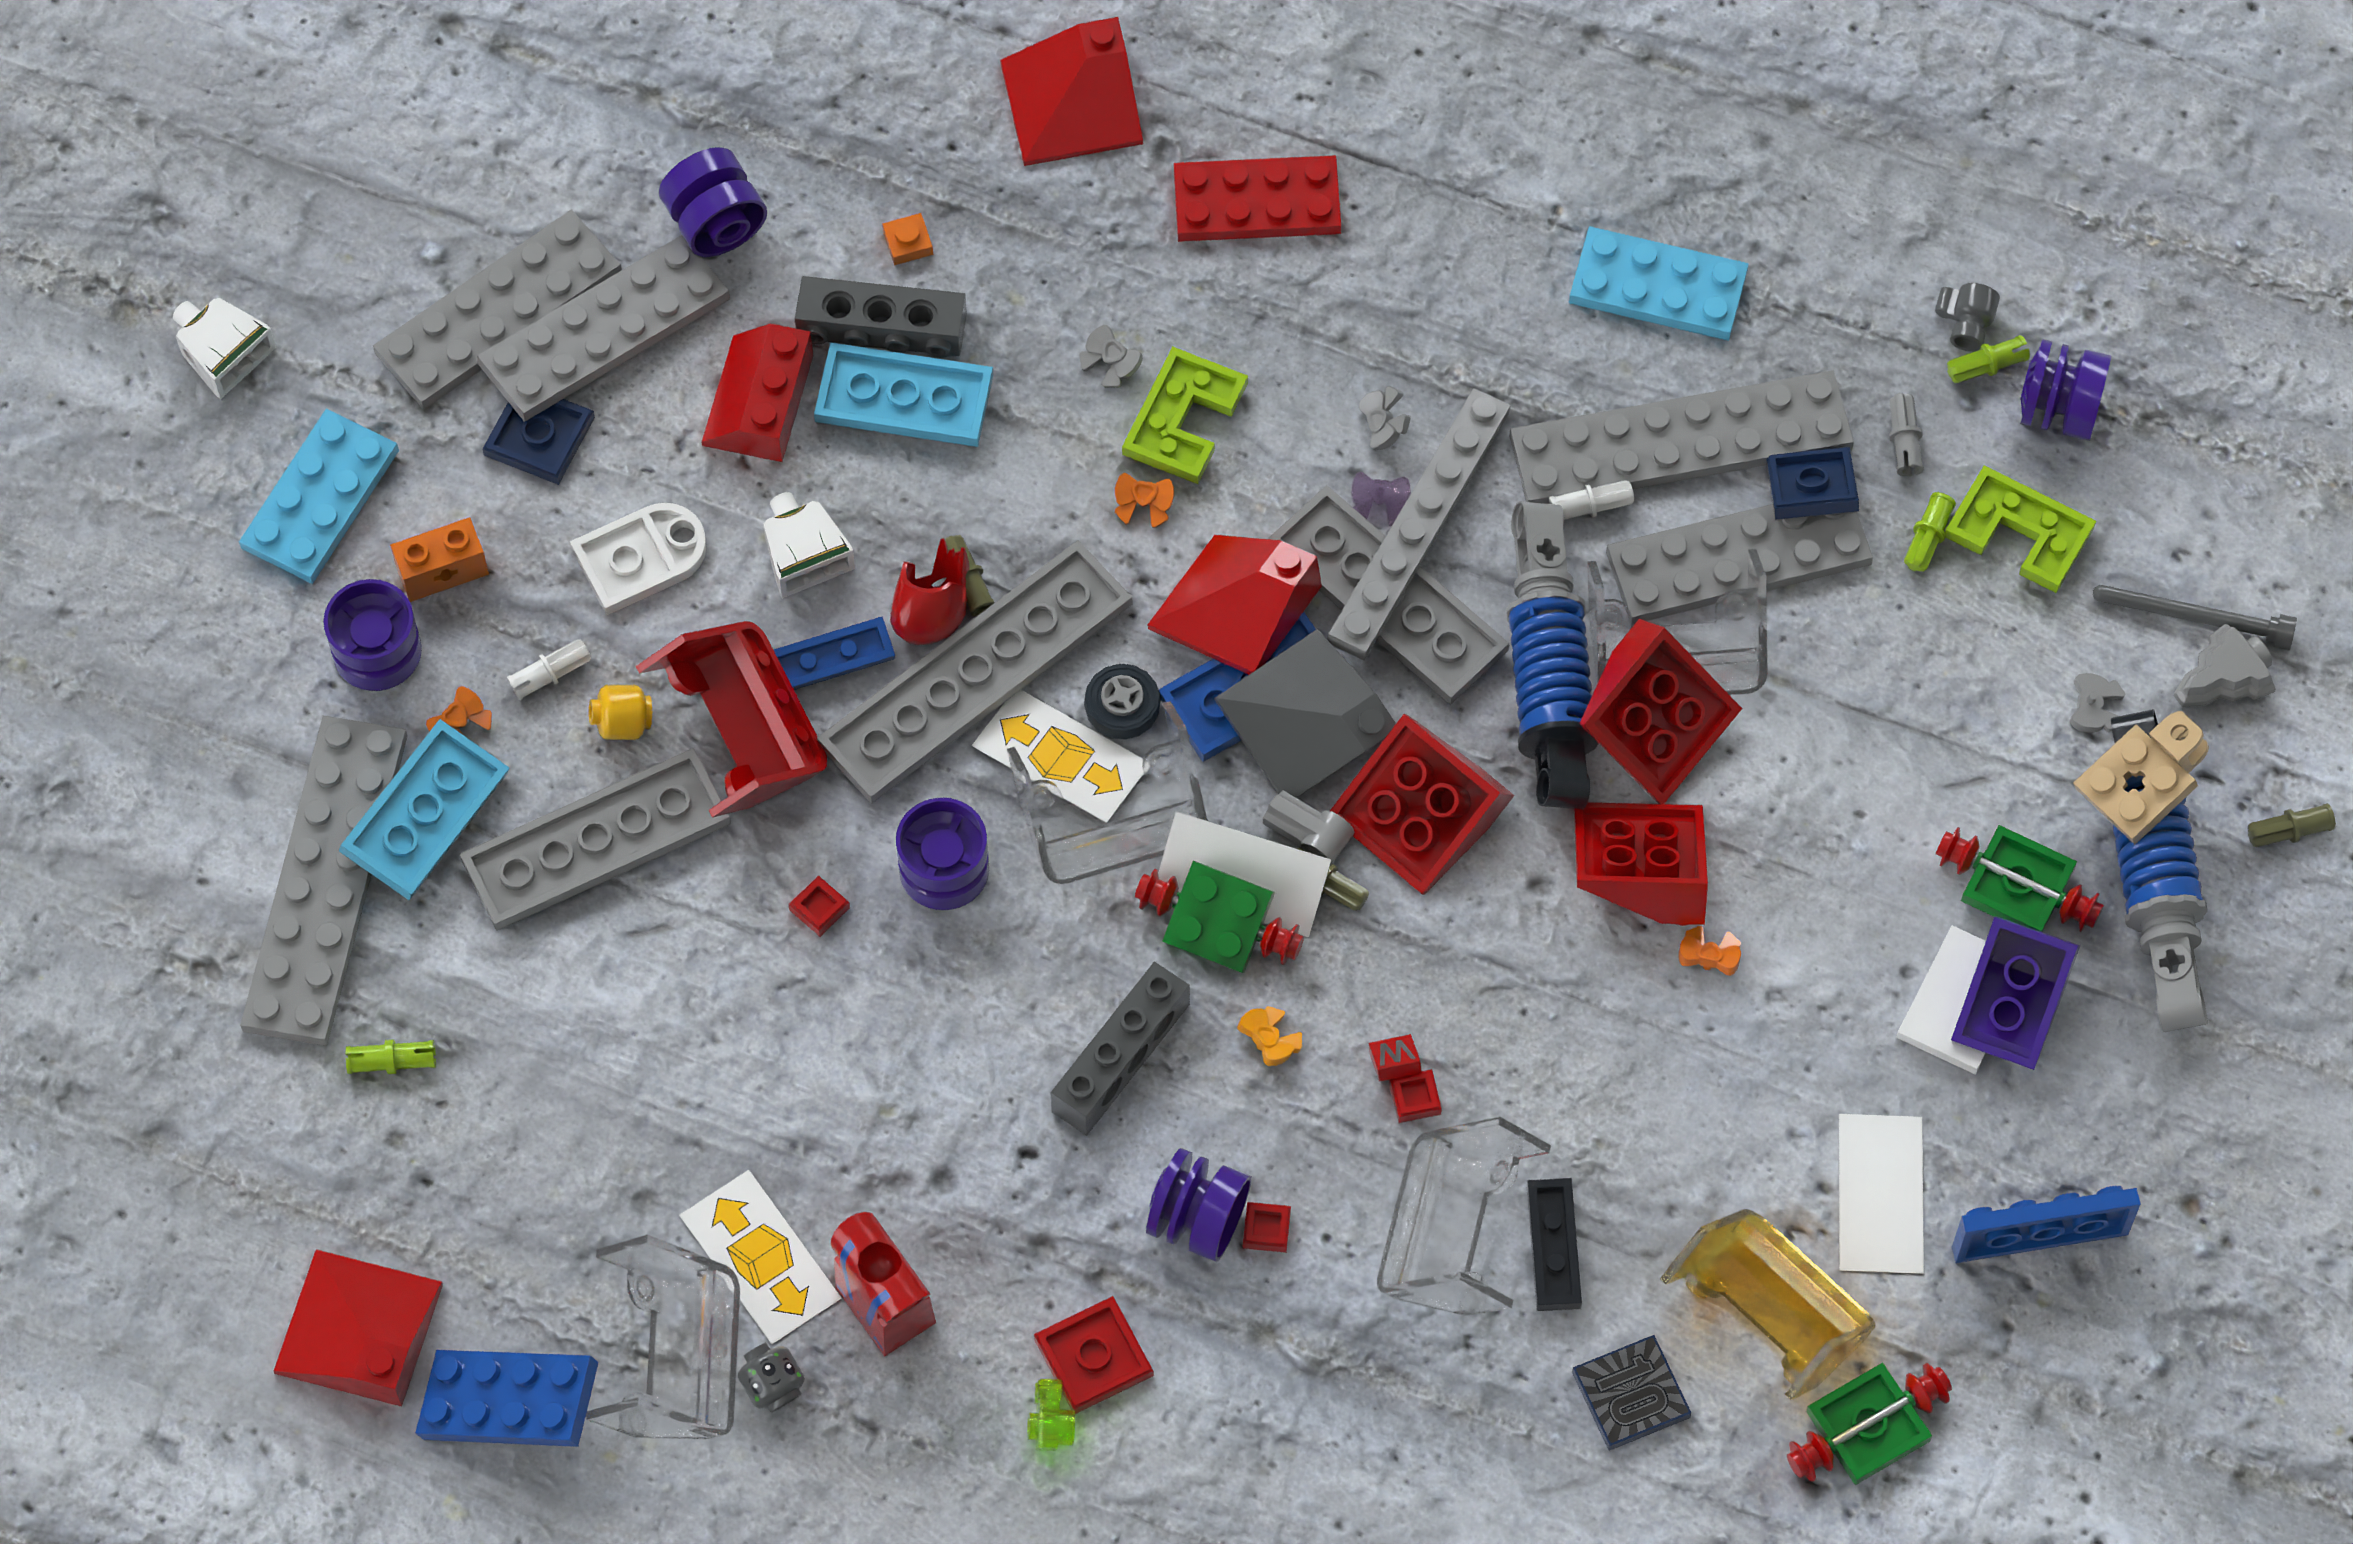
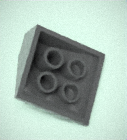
(1305, 714)

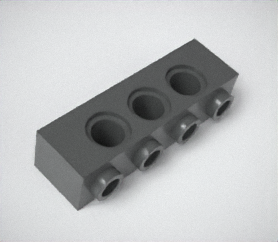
(866, 301)
(1120, 1048)

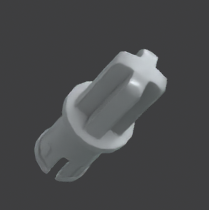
(1906, 434)

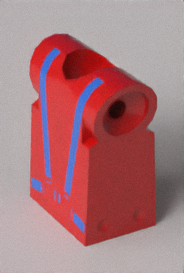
(879, 1283)

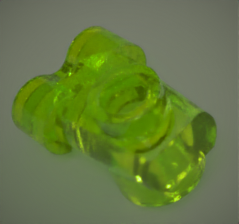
(1050, 1424)

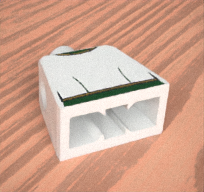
(221, 342)
(804, 545)

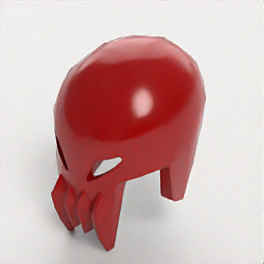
(926, 612)

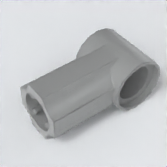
(1313, 831)

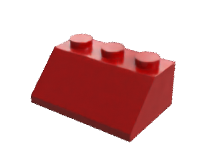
(760, 392)

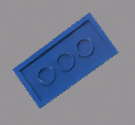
(1195, 694)
(2045, 1225)
(507, 1398)

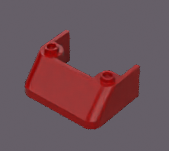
(751, 707)

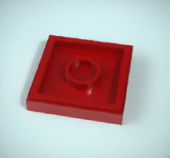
(1093, 1355)

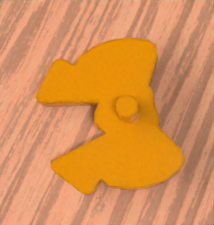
(1260, 1027)

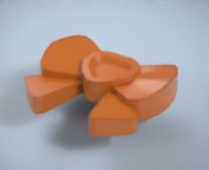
(1156, 495)
(465, 706)
(1709, 955)

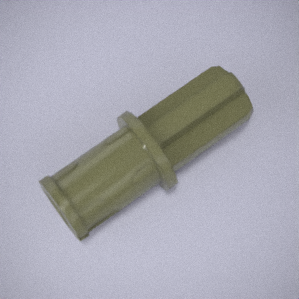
(977, 594)
(2291, 825)
(1344, 889)

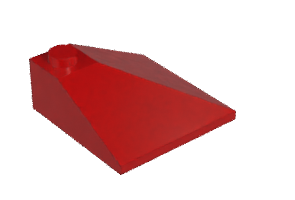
(1073, 94)
(1239, 599)
(1657, 709)
(1420, 804)
(1644, 858)
(358, 1327)

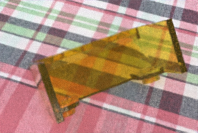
(1777, 1292)

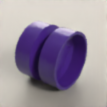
(712, 202)
(372, 634)
(942, 853)

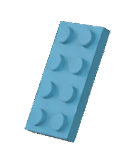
(1658, 283)
(903, 394)
(319, 496)
(424, 809)

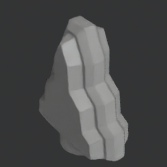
(2227, 670)

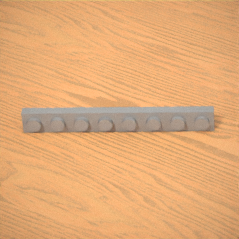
(1418, 524)

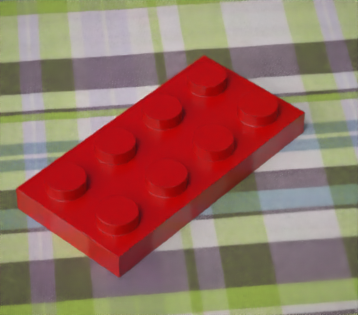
(1257, 198)

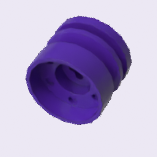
(2065, 389)
(1196, 1204)

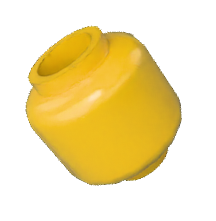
(621, 712)

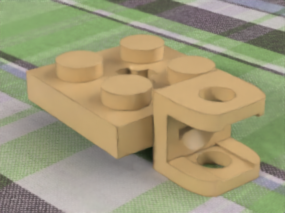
(2164, 763)

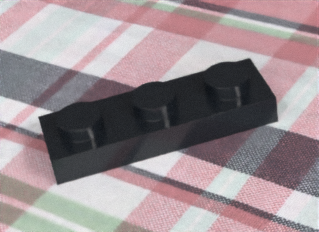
(1554, 1244)

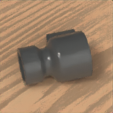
(1973, 308)

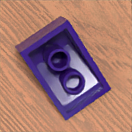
(2015, 992)

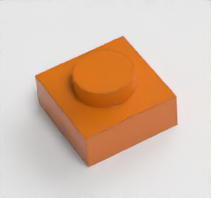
(907, 239)

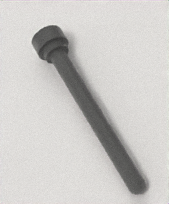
(2276, 630)

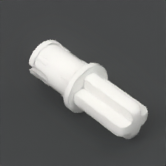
(1594, 499)
(549, 668)

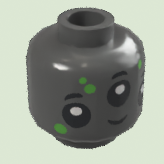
(771, 1377)

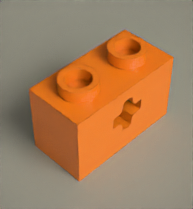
(439, 559)

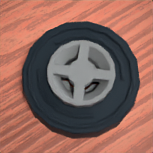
(1125, 686)

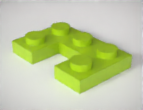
(1156, 430)
(2054, 526)

